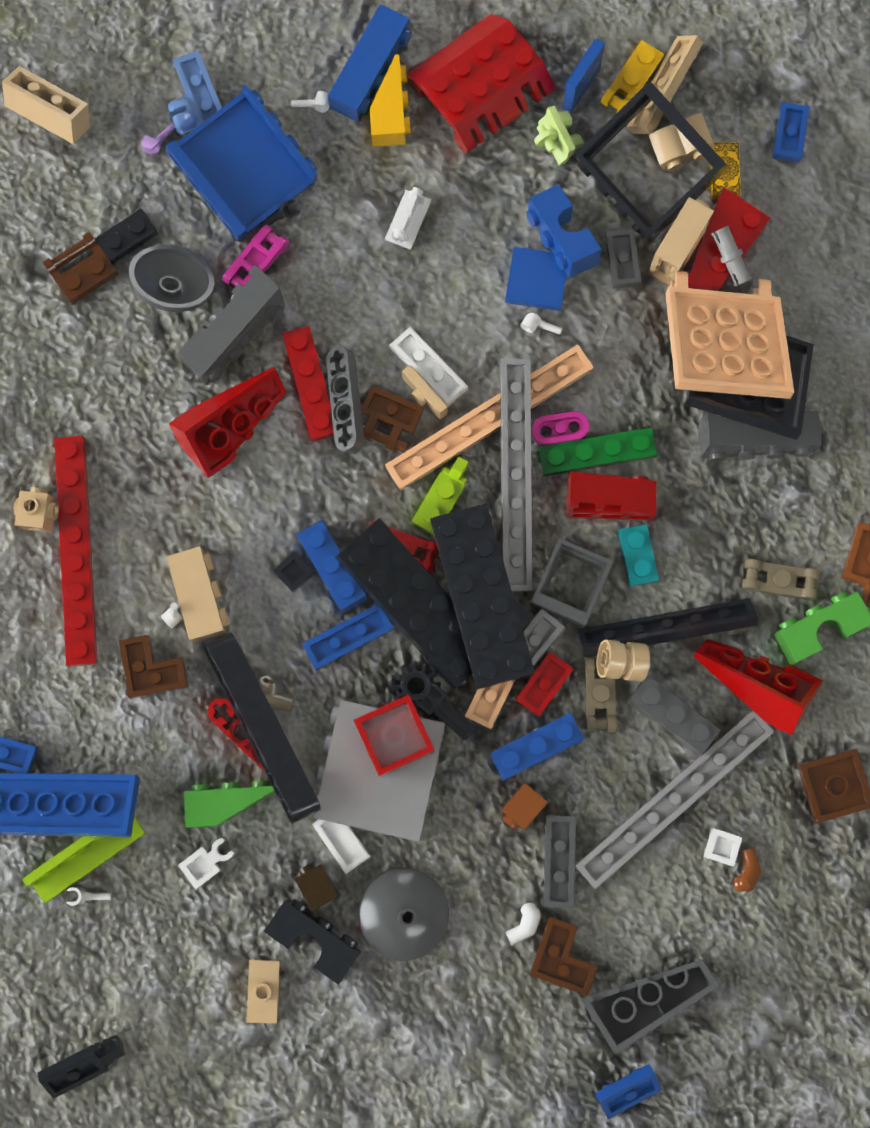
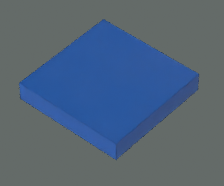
(583, 75)
(535, 280)

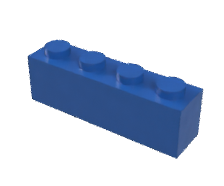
(369, 63)

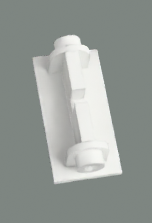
(408, 218)

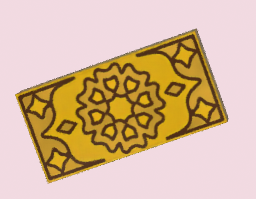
(731, 178)

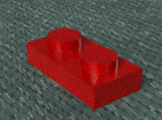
(544, 684)

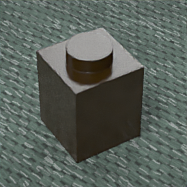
(316, 885)

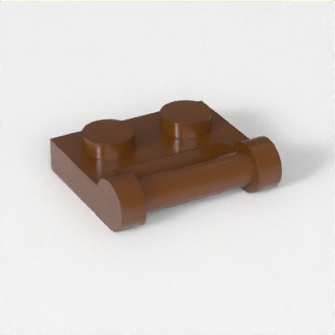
(84, 276)

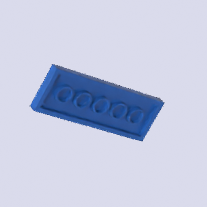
(68, 804)

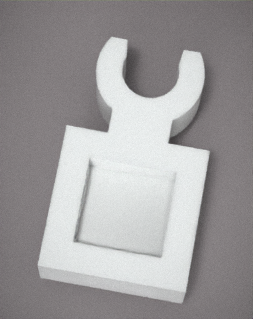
(203, 865)

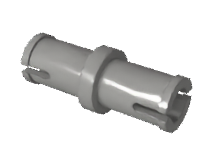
(731, 255)

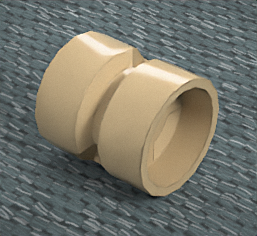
(623, 660)

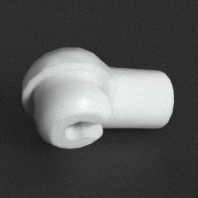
(528, 925)

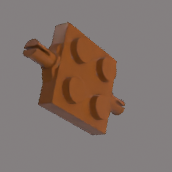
(858, 561)

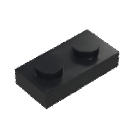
(126, 236)

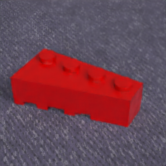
(746, 227)

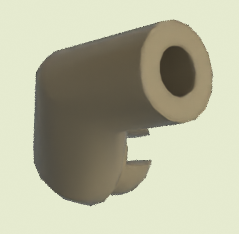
(275, 700)

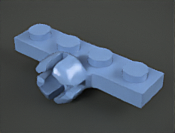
(199, 97)

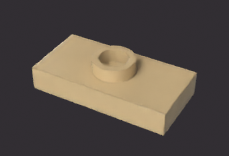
(424, 393)
(263, 991)

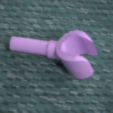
(153, 145)

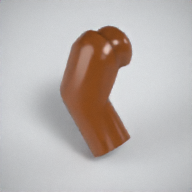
(751, 873)

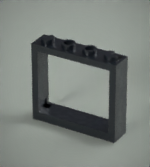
(614, 126)

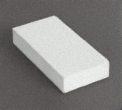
(342, 844)

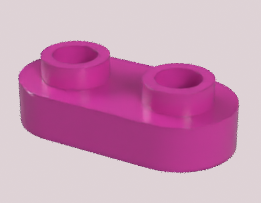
(559, 428)

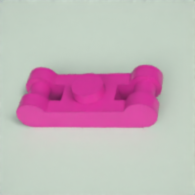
(256, 255)

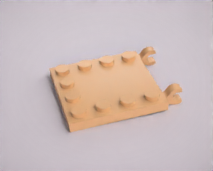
(728, 340)

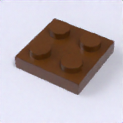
(835, 785)

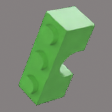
(799, 638)

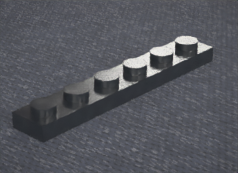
(671, 625)

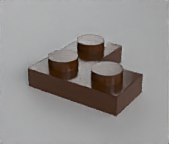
(146, 677)
(553, 959)

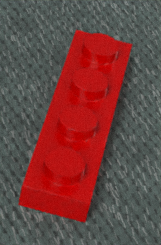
(309, 382)

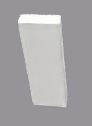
(429, 365)

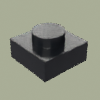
(293, 572)

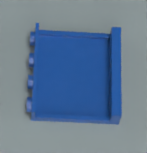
(243, 163)

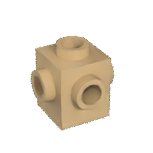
(35, 510)

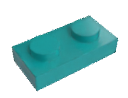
(638, 555)

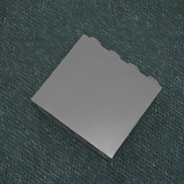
(355, 793)

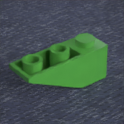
(218, 806)

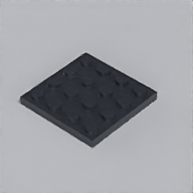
(767, 413)

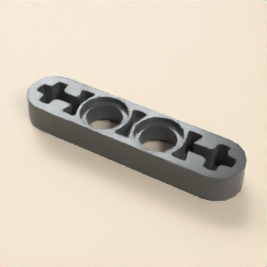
(340, 401)

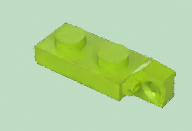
(442, 495)

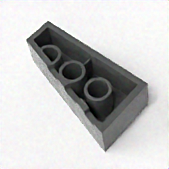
(233, 326)
(643, 1005)

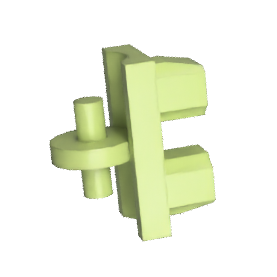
(555, 136)

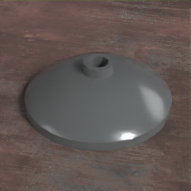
(171, 278)
(389, 899)

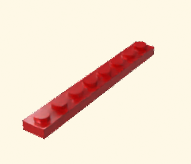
(75, 551)

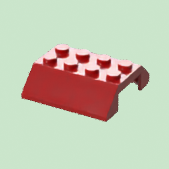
(483, 79)

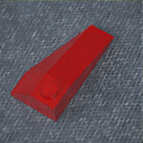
(220, 425)
(772, 692)

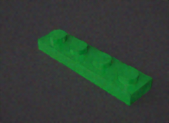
(597, 452)

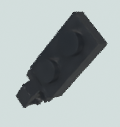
(81, 1066)

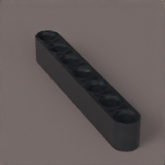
(262, 728)

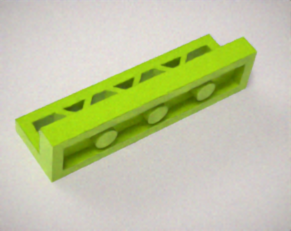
(77, 862)

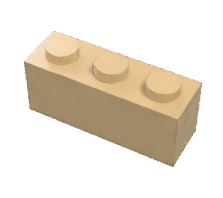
(46, 104)
(198, 594)

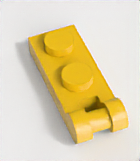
(633, 75)

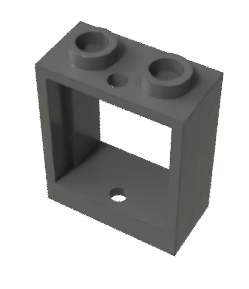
(559, 609)

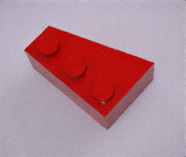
(610, 497)

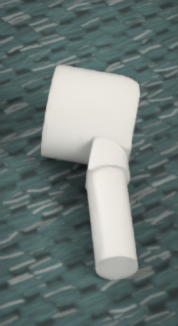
(319, 104)
(533, 321)
(172, 616)
(84, 896)

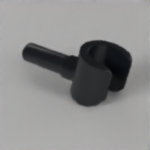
(283, 213)

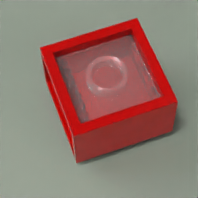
(394, 736)

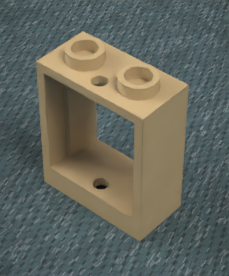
(681, 240)

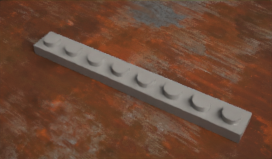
(516, 472)
(673, 799)

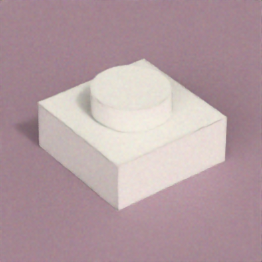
(722, 847)

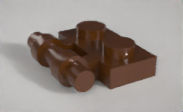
(392, 411)

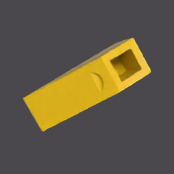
(387, 112)

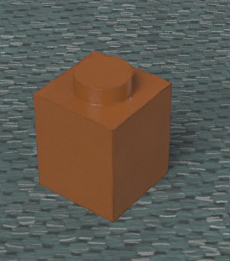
(523, 807)

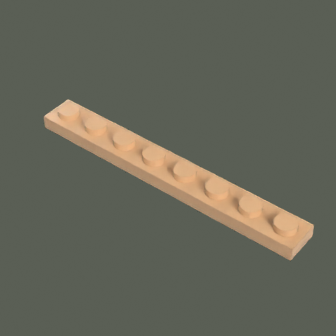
(484, 420)

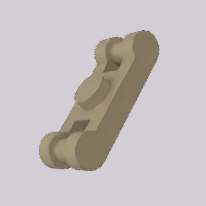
(781, 580)
(599, 695)

